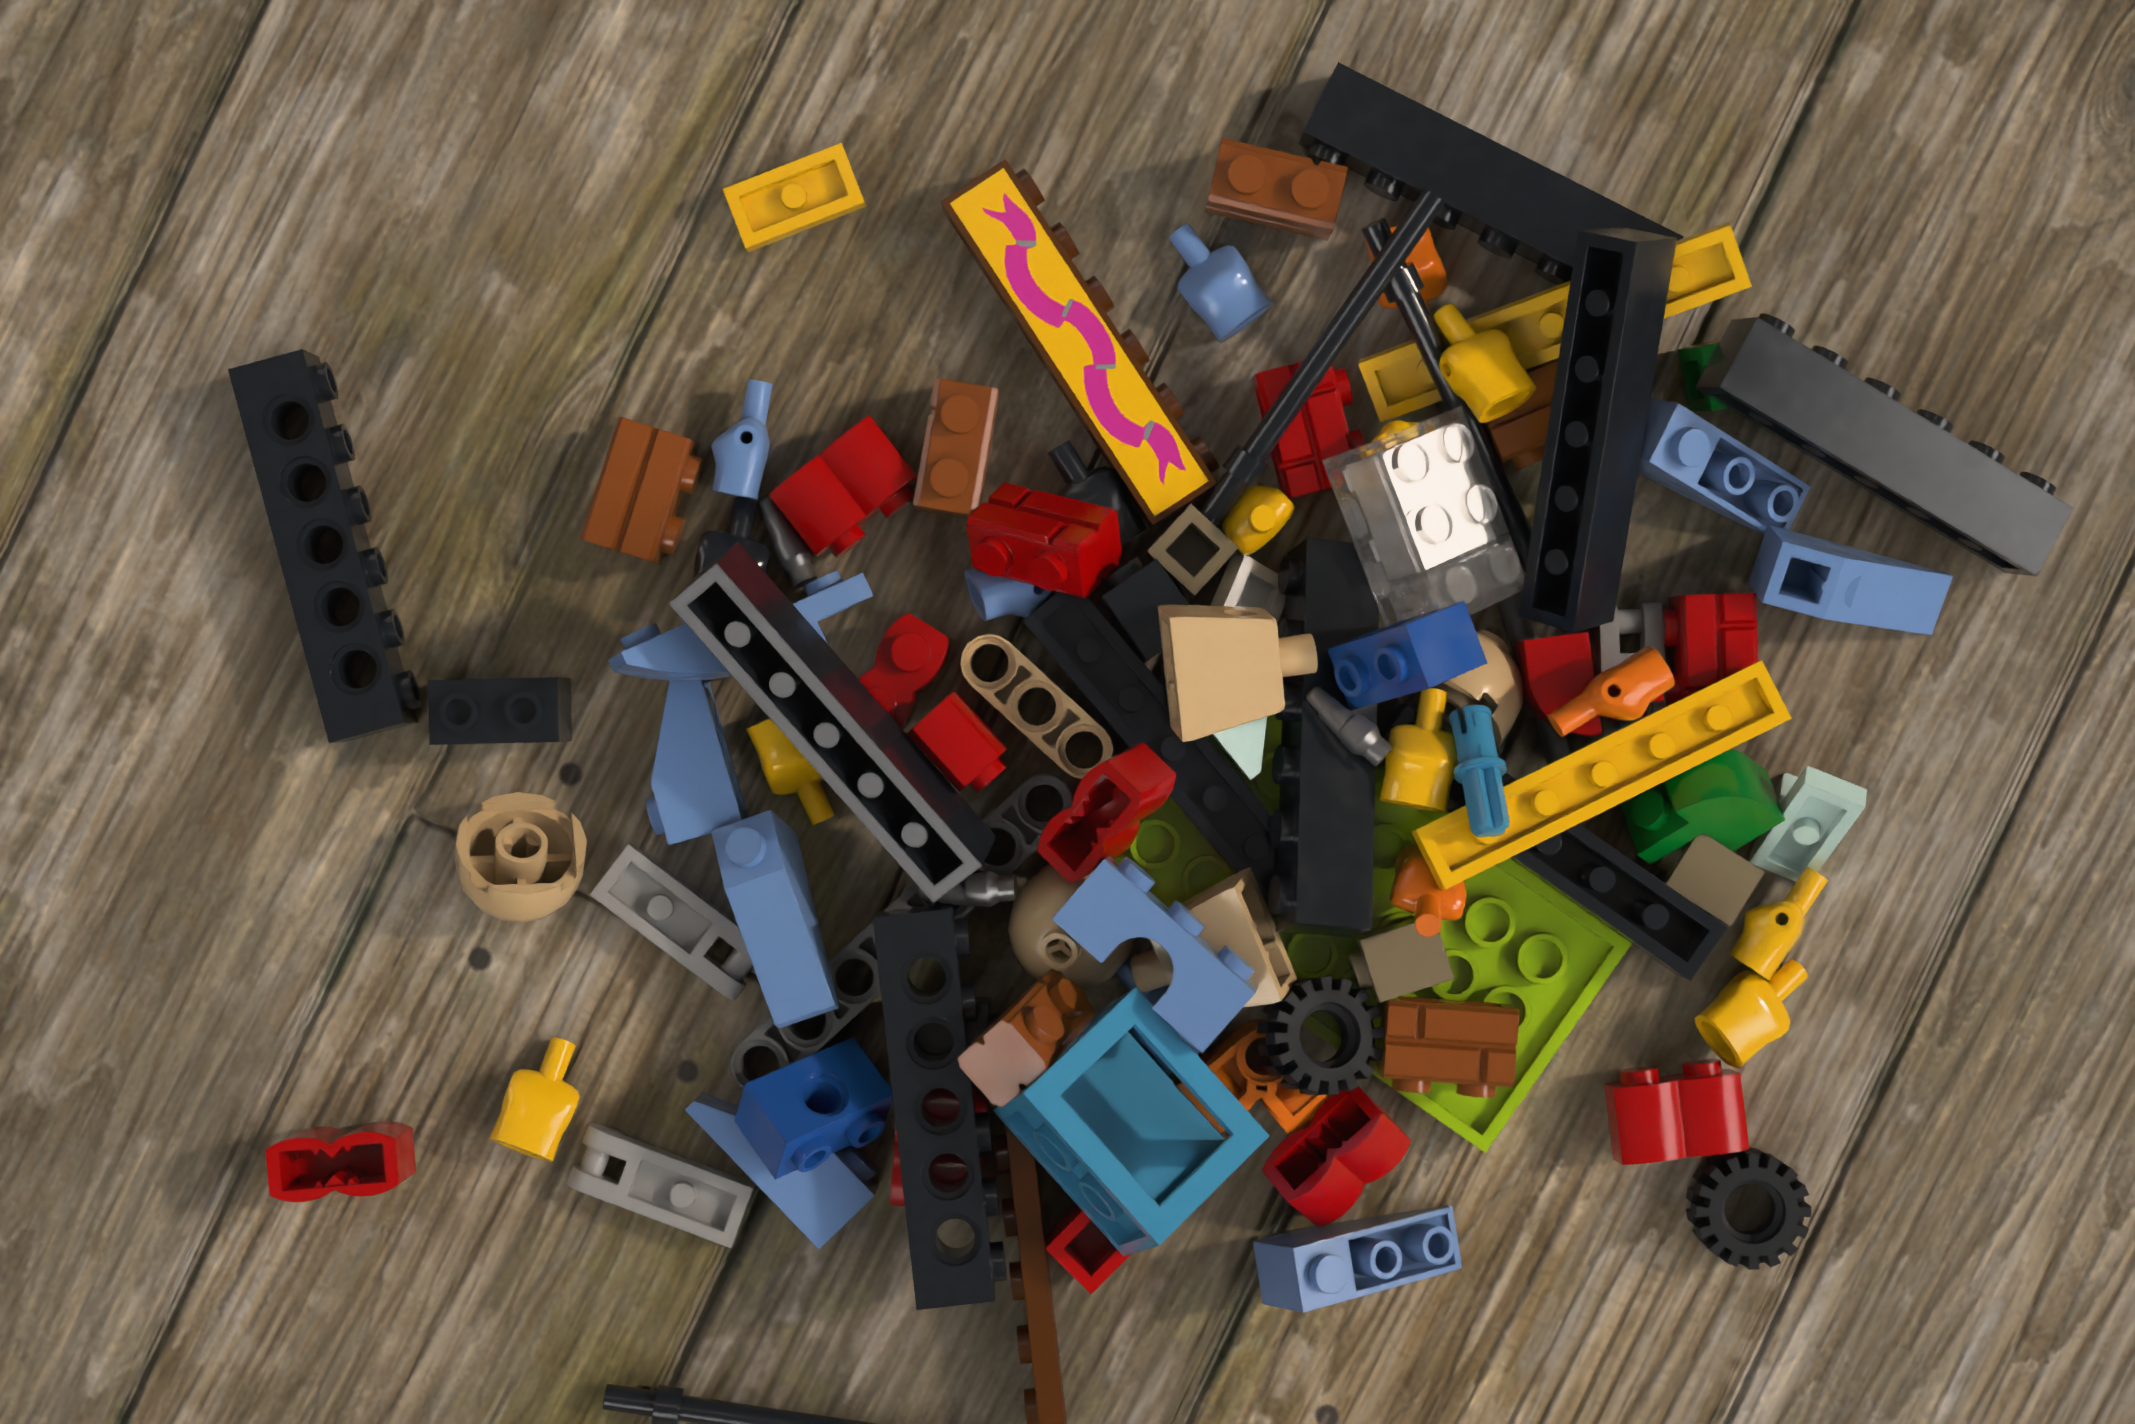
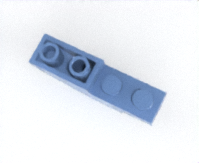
(684, 657)

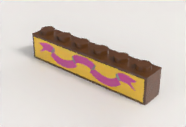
(1079, 343)

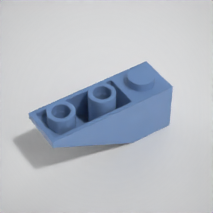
(1717, 469)
(1846, 583)
(1355, 1258)

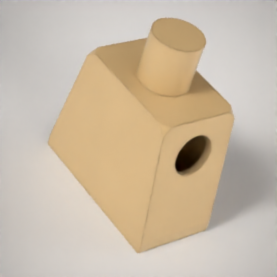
(1226, 666)
(1233, 917)

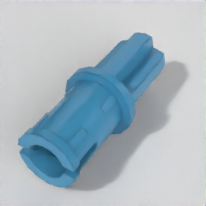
(1480, 770)

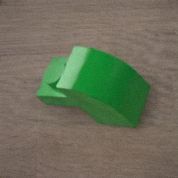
(1721, 797)

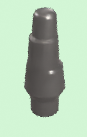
(788, 546)
(1352, 729)
(980, 890)

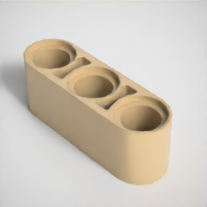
(1008, 691)

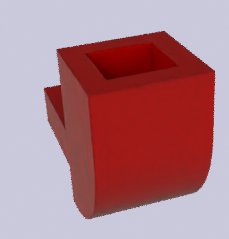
(1556, 673)

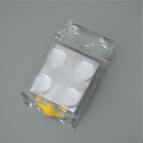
(1425, 518)

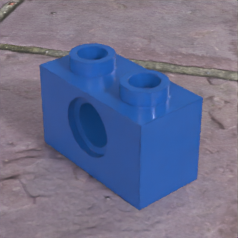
(1407, 656)
(780, 1108)

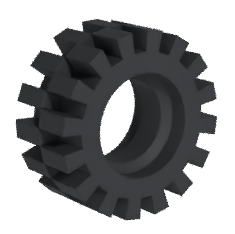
(1356, 1028)
(1770, 1239)

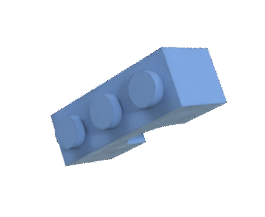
(1205, 984)

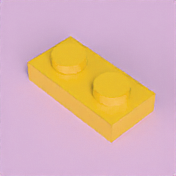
(794, 197)

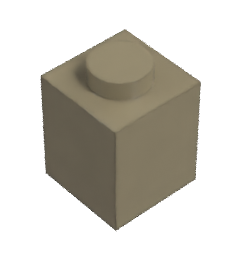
(1191, 550)
(1710, 877)
(1398, 960)

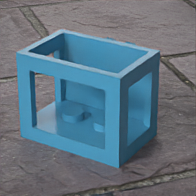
(1124, 1131)

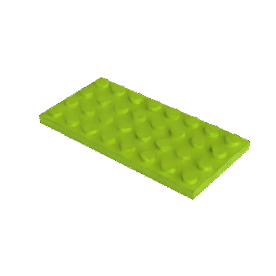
(1509, 947)

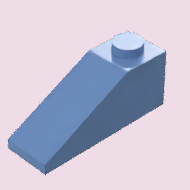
(693, 767)
(776, 915)
(813, 1200)

